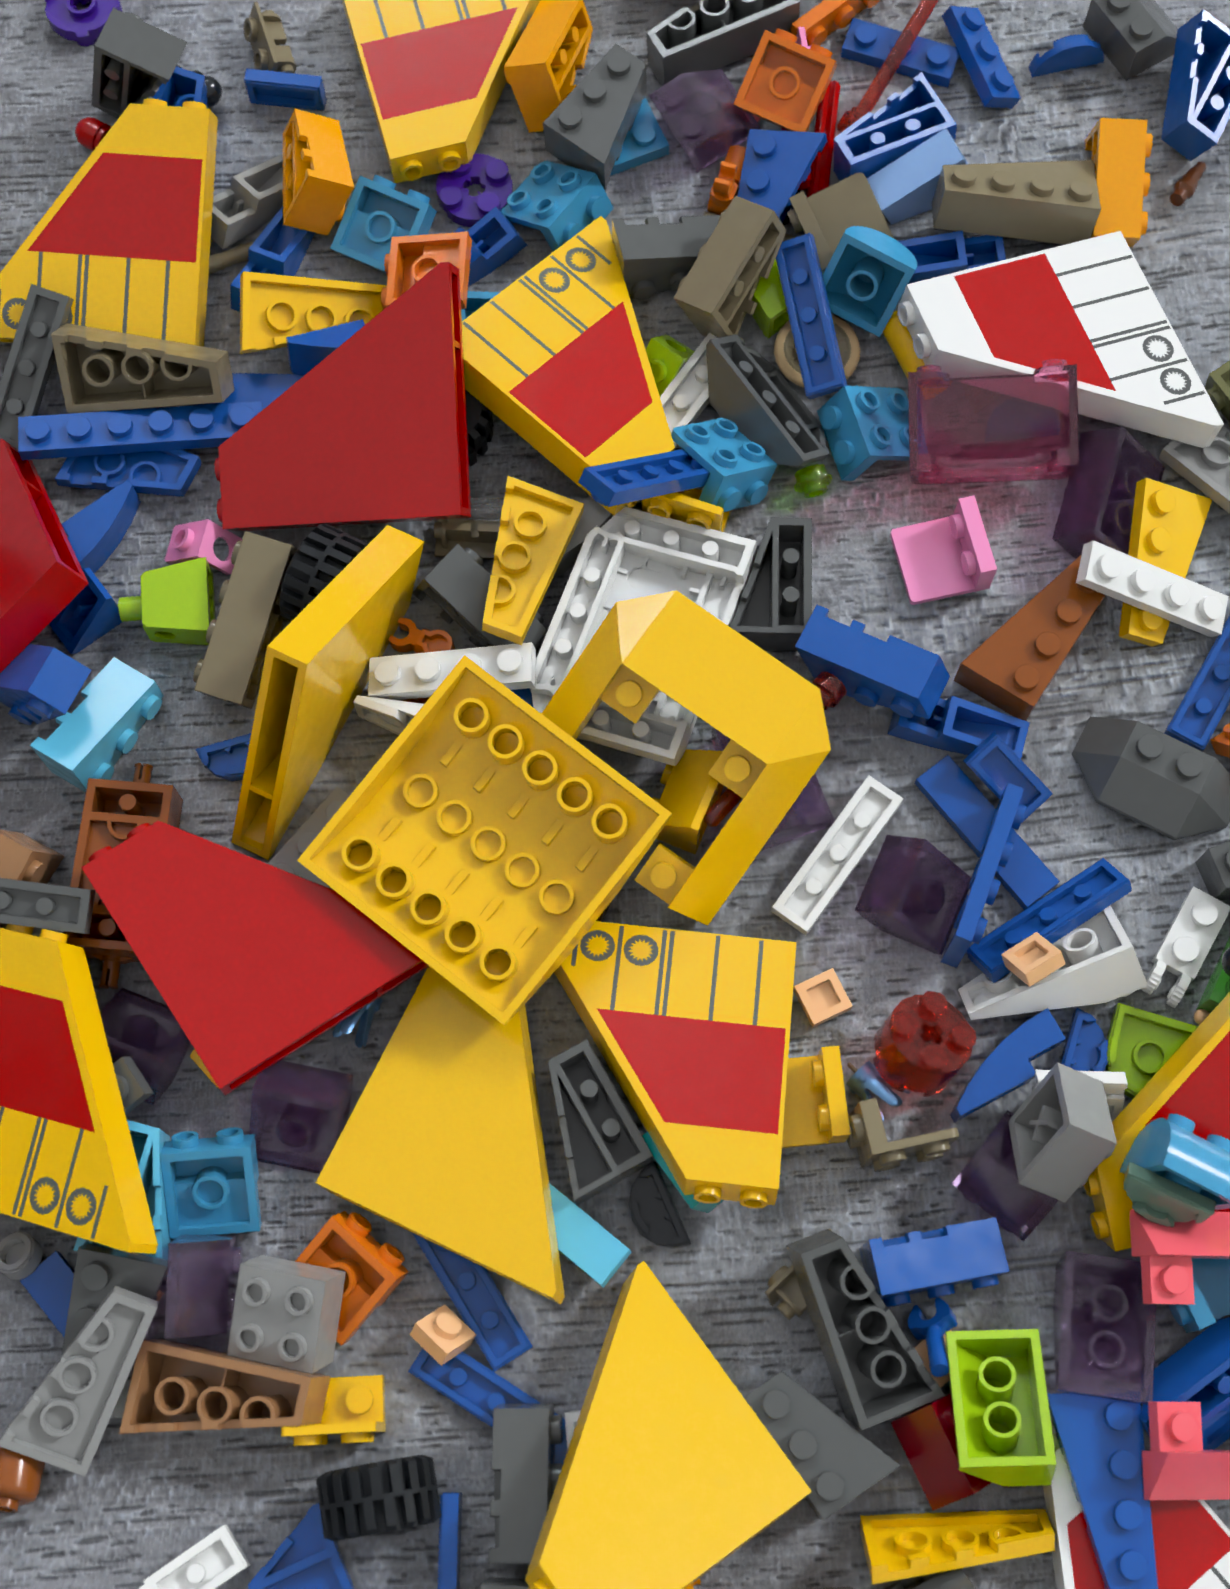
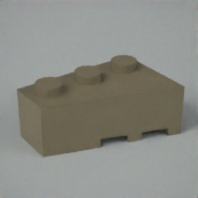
(729, 268)

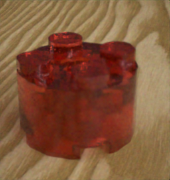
(923, 1044)

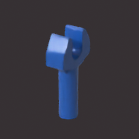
(933, 1331)

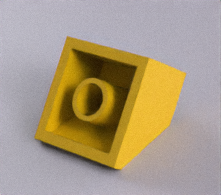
(688, 797)

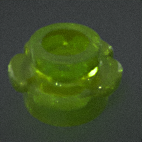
(812, 480)

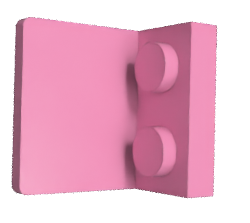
(945, 555)

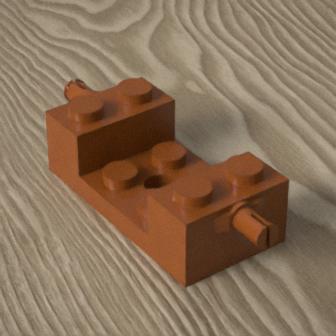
(108, 815)

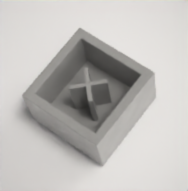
(1061, 1133)
(286, 1313)

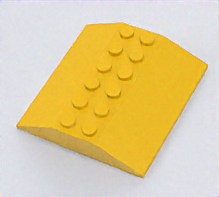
(486, 840)

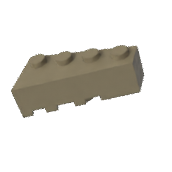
(1019, 200)
(134, 371)
(245, 622)

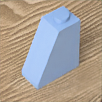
(910, 182)

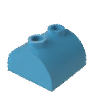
(867, 277)
(1184, 1158)

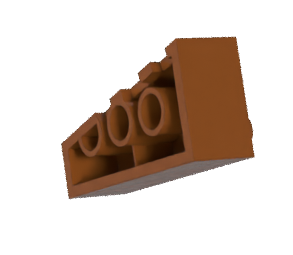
(1029, 649)

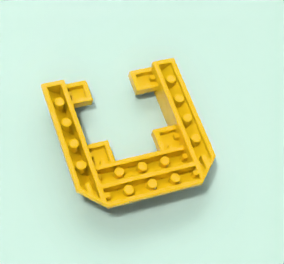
(733, 686)

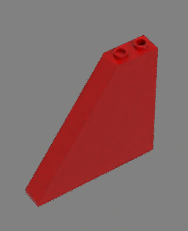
(365, 430)
(35, 557)
(242, 947)

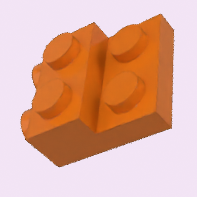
(786, 81)
(418, 254)
(370, 1267)

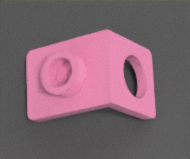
(197, 540)

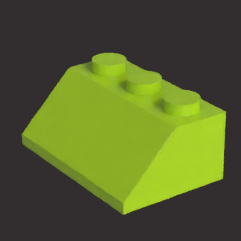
(1001, 1406)

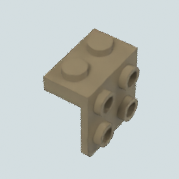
(834, 210)
(872, 1145)

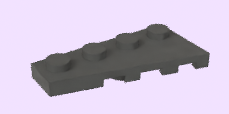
(98, 1272)

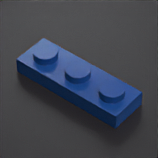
(872, 44)
(981, 57)

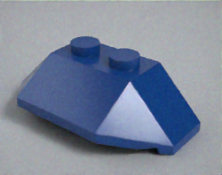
(1199, 1375)

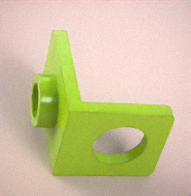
(666, 360)

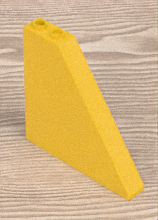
(313, 680)
(455, 1139)
(661, 1463)

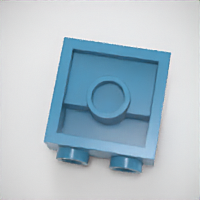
(375, 216)
(211, 1183)

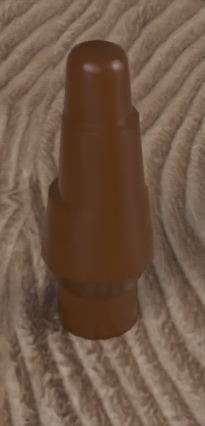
(1187, 184)

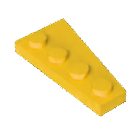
(292, 305)
(1165, 535)
(527, 553)
(945, 1541)

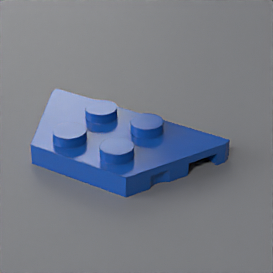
(305, 1560)

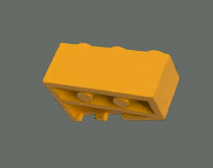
(547, 58)
(314, 173)
(1121, 178)

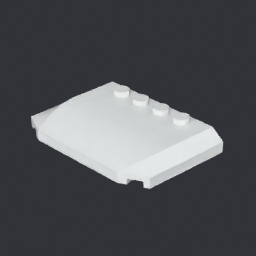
(627, 560)

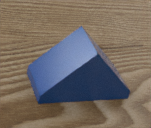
(86, 616)

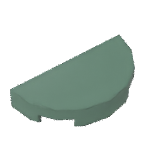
(1163, 1199)

